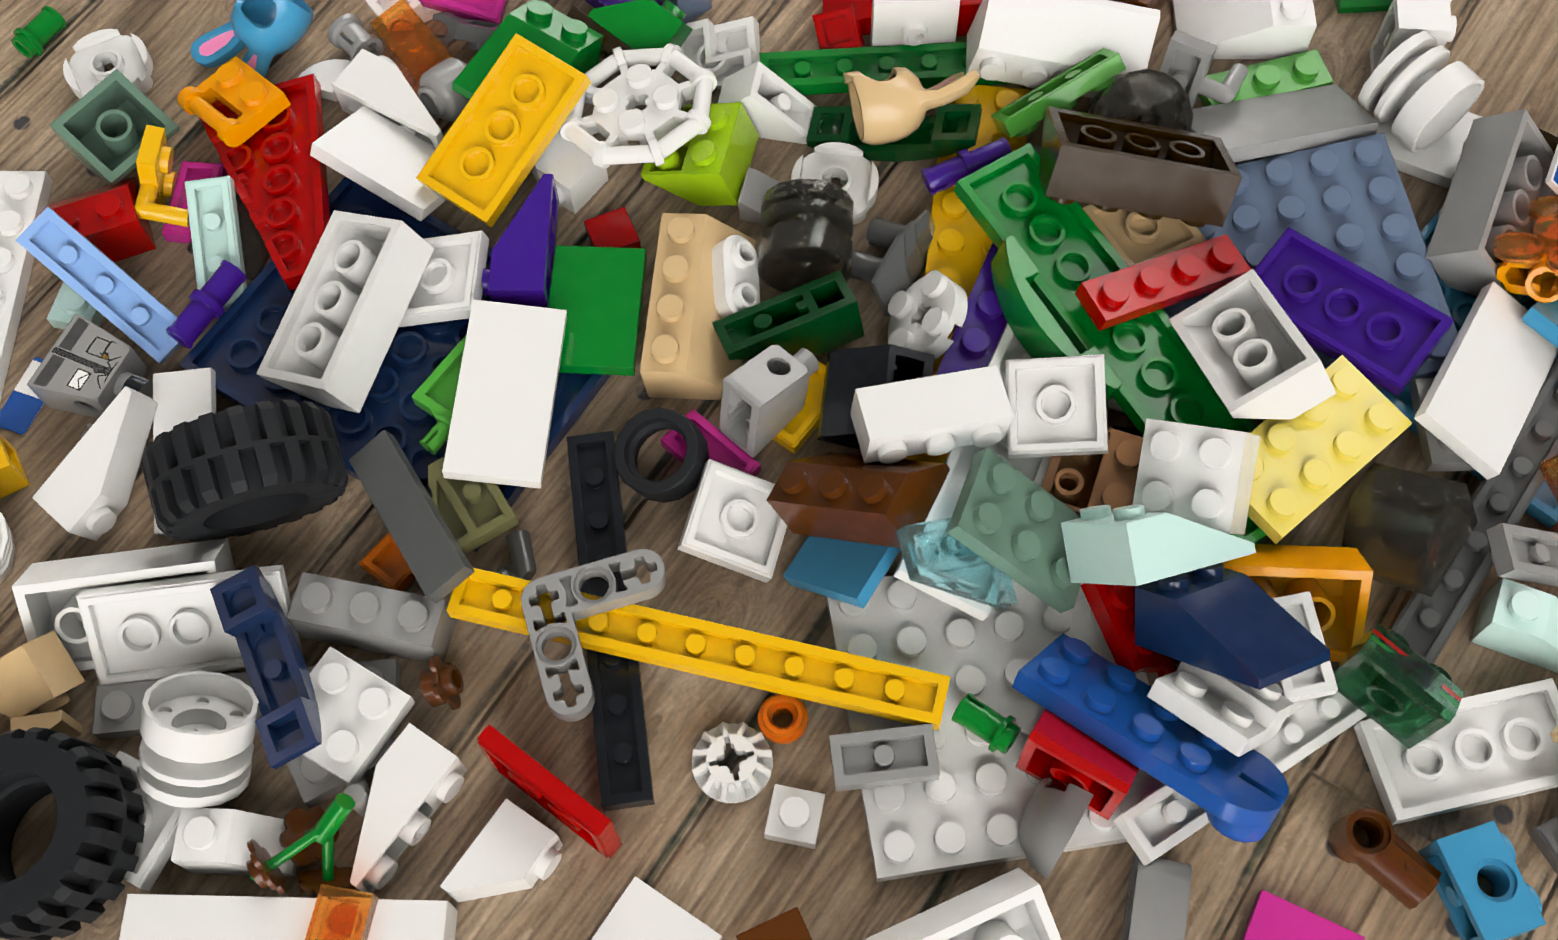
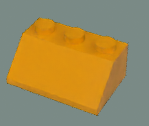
(1333, 575)

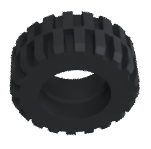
(243, 470)
(91, 836)

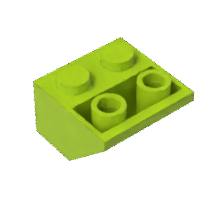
(710, 165)

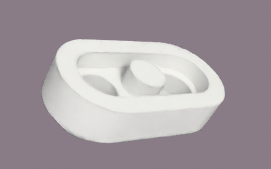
(735, 275)

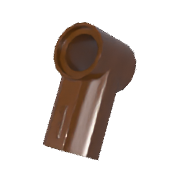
(1387, 858)

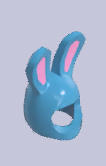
(262, 26)

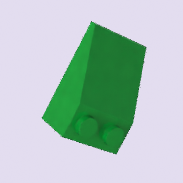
(543, 26)

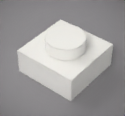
(794, 816)

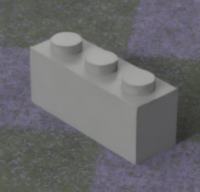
(371, 618)

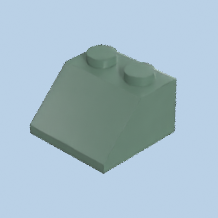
(108, 127)

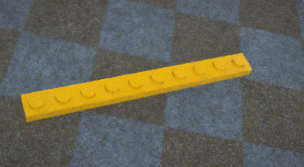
(720, 652)

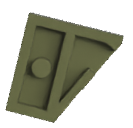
(470, 508)

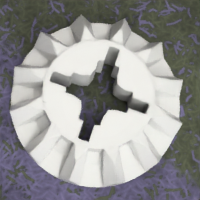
(718, 781)

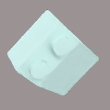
(1142, 546)

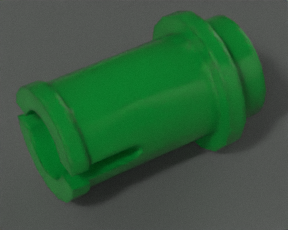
(38, 32)
(987, 723)

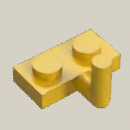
(157, 180)

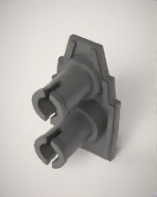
(902, 260)

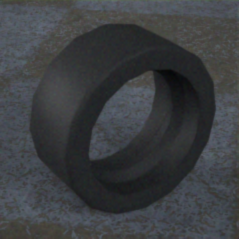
(636, 433)

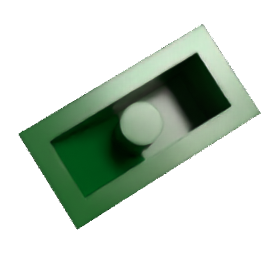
(643, 23)

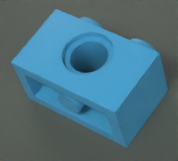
(1474, 914)

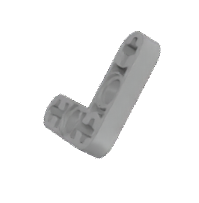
(570, 605)

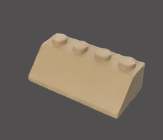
(680, 344)

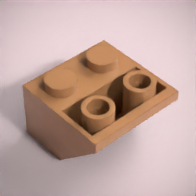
(1097, 478)

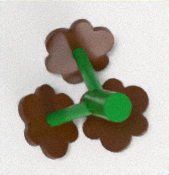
(306, 838)

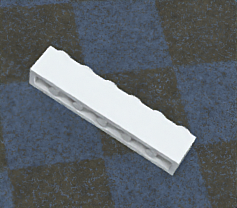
(272, 918)

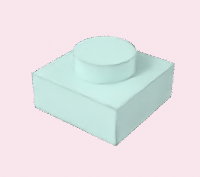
(67, 305)

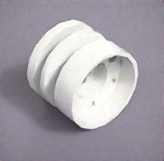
(1420, 91)
(197, 739)

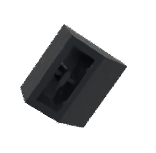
(858, 369)

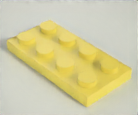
(1319, 450)

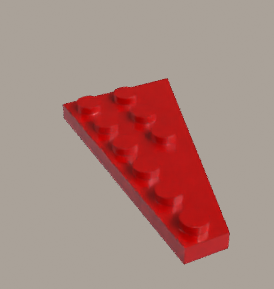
(280, 179)

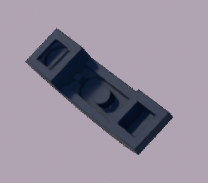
(273, 663)

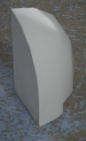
(1050, 822)

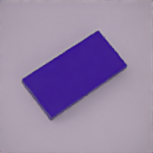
(1352, 311)

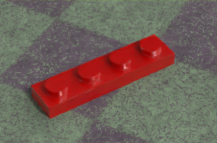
(1161, 282)

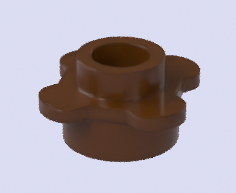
(441, 683)

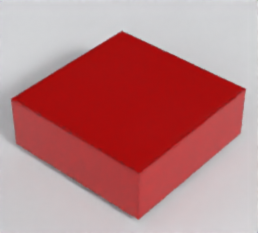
(838, 28)
(612, 230)

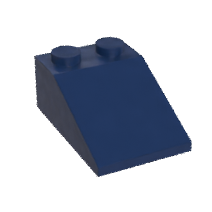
(1224, 627)

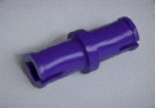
(965, 163)
(206, 304)

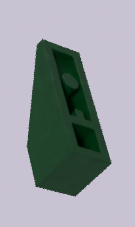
(808, 317)

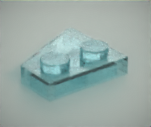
(948, 565)

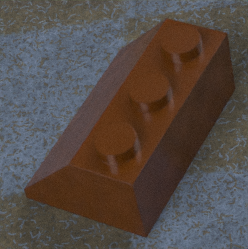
(853, 500)

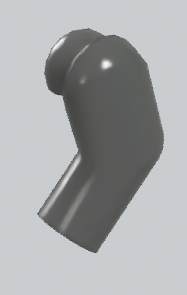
(521, 555)

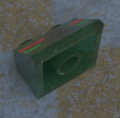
(1397, 686)

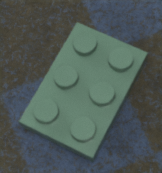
(1015, 528)

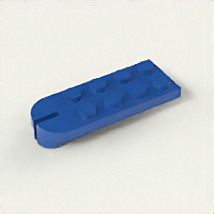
(1114, 709)

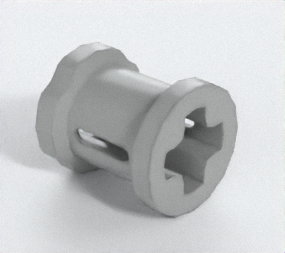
(355, 36)

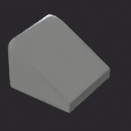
(752, 191)

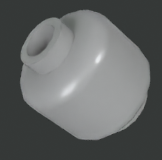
(437, 90)

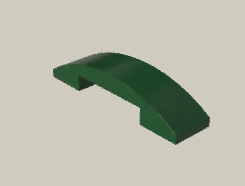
(937, 136)

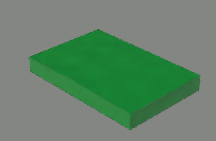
(603, 307)

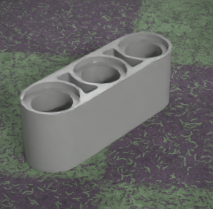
(1157, 900)

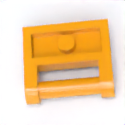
(242, 91)

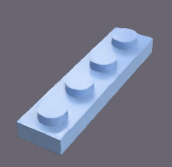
(101, 283)

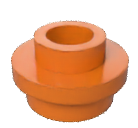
(782, 704)

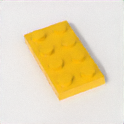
(503, 130)

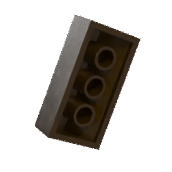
(1136, 168)

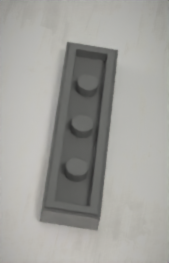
(411, 516)

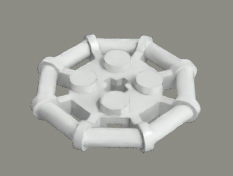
(659, 126)

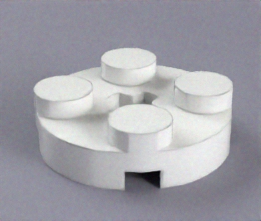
(105, 47)
(849, 165)
(927, 314)

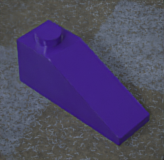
(526, 251)

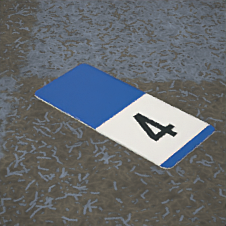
(22, 404)

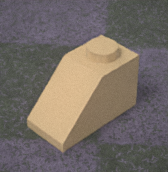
(37, 677)

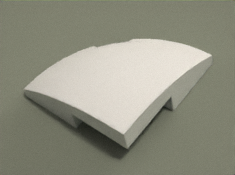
(723, 46)

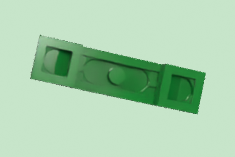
(1027, 314)

